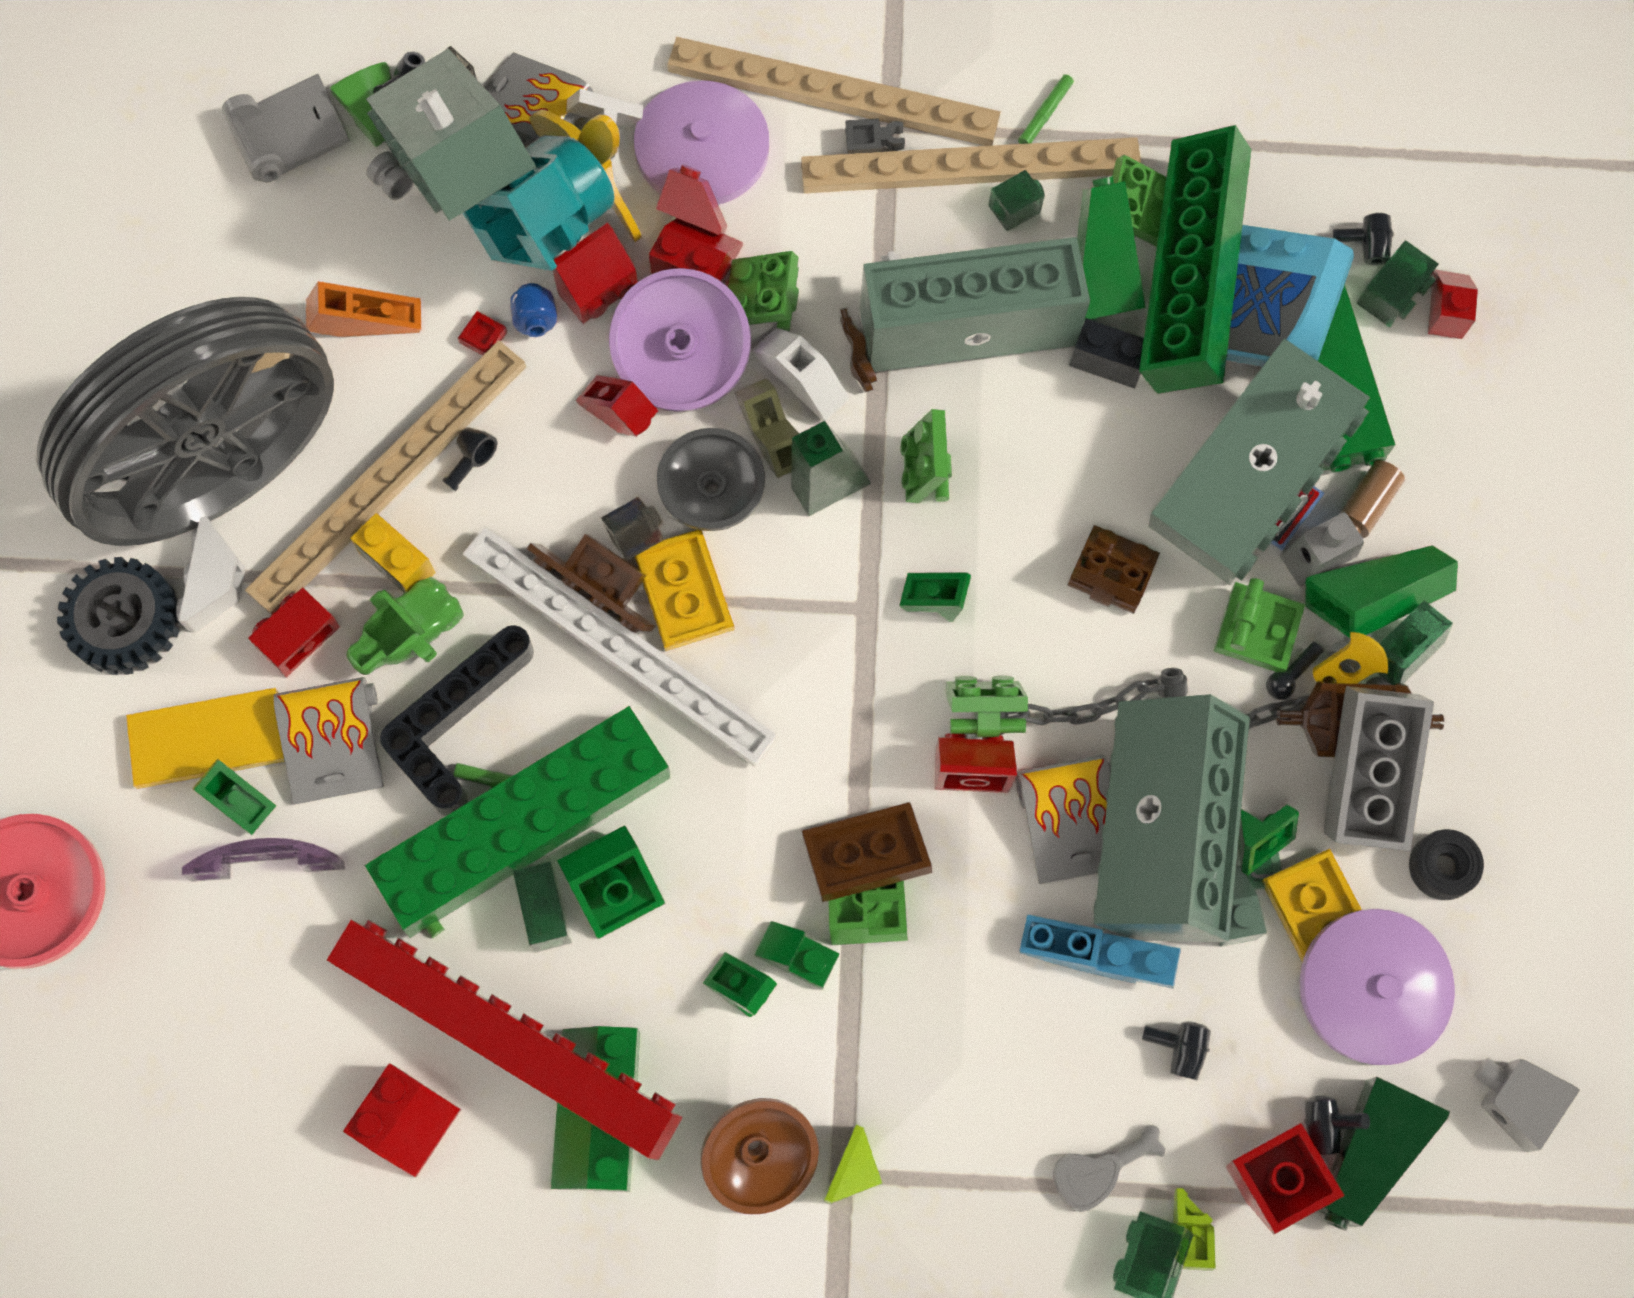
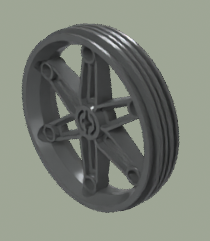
(171, 452)

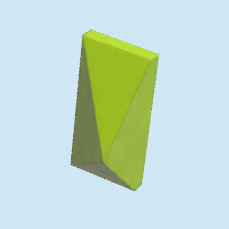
(856, 1169)

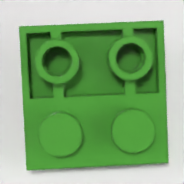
(1145, 196)
(766, 287)
(926, 459)
(1259, 626)
(987, 702)

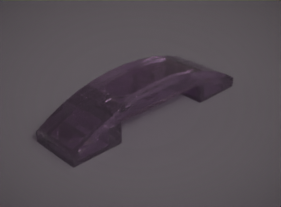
(217, 862)

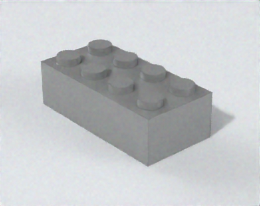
(1378, 768)

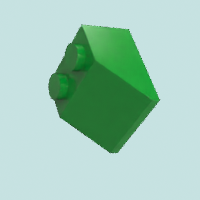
(611, 881)

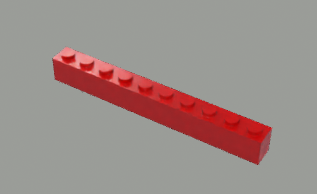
(505, 1039)

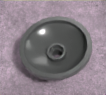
(708, 459)

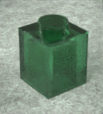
(1016, 200)

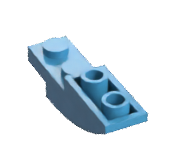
(1099, 952)

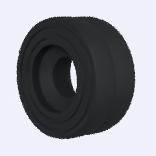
(1461, 849)

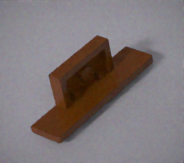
(601, 574)

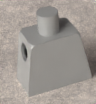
(1327, 544)
(1525, 1100)

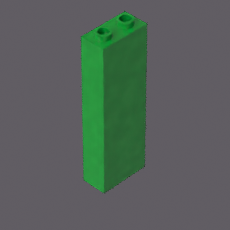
(1347, 357)

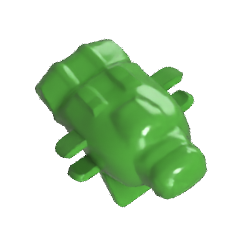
(405, 626)

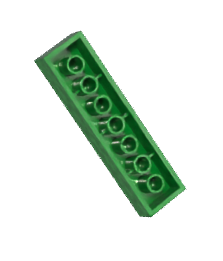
(1196, 261)
(518, 821)

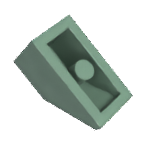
(1246, 915)

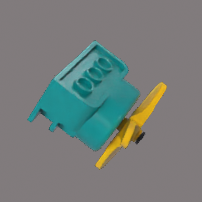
(558, 198)

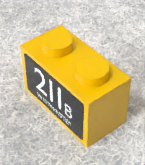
(392, 553)

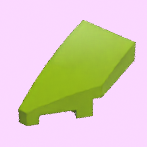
(1202, 1248)

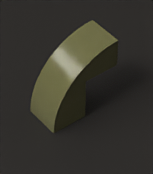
(768, 424)

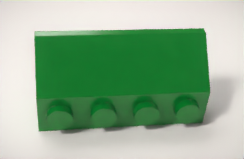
(583, 1153)

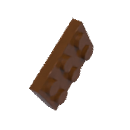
(866, 852)

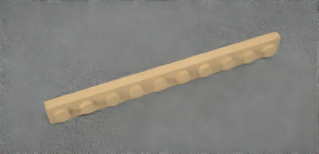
(834, 91)
(964, 165)
(386, 477)

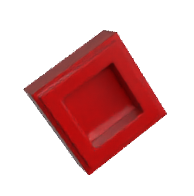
(482, 333)

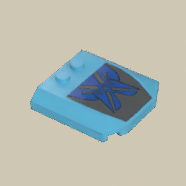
(1286, 291)

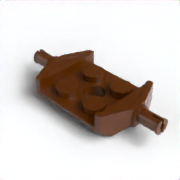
(1323, 712)

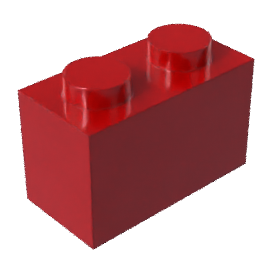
(293, 631)

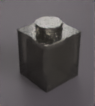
(633, 528)

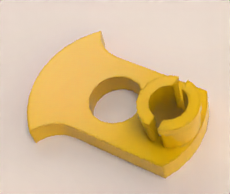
(1361, 649)

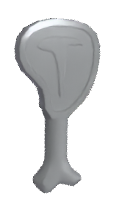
(1089, 1181)

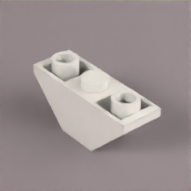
(802, 371)
(211, 578)

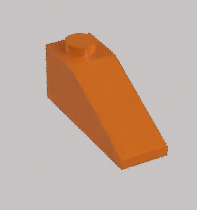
(360, 312)

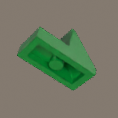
(936, 593)
(234, 797)
(1262, 840)
(797, 954)
(740, 984)

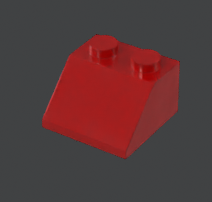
(693, 248)
(594, 274)
(974, 764)
(402, 1120)
(1284, 1179)

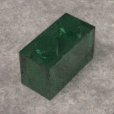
(1398, 283)
(1414, 642)
(542, 907)
(1152, 1258)

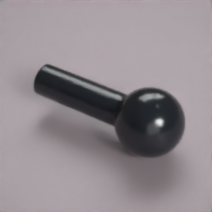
(1283, 685)

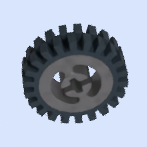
(115, 642)

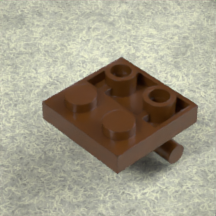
(1113, 569)

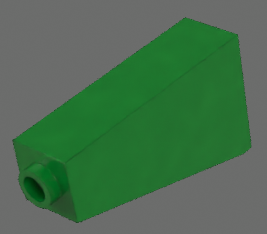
(1109, 250)
(1380, 590)

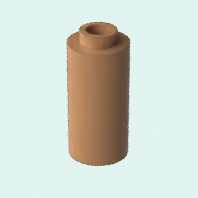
(1373, 496)

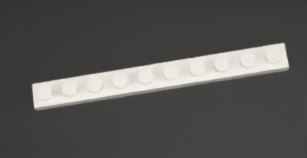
(620, 647)

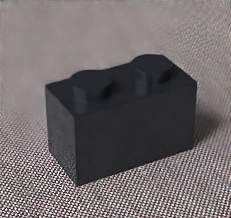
(1108, 353)

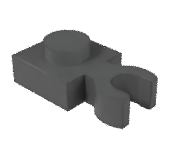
(869, 137)

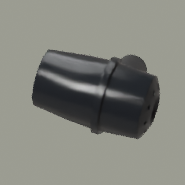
(1375, 237)
(1188, 1046)
(1326, 1122)

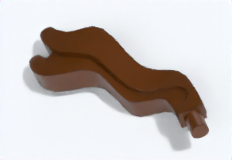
(859, 364)

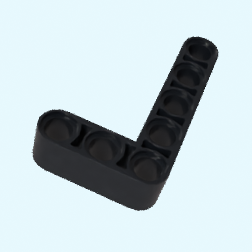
(451, 712)

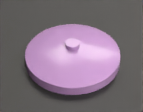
(705, 129)
(680, 339)
(1377, 987)

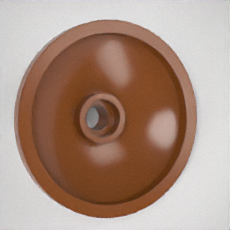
(771, 1173)

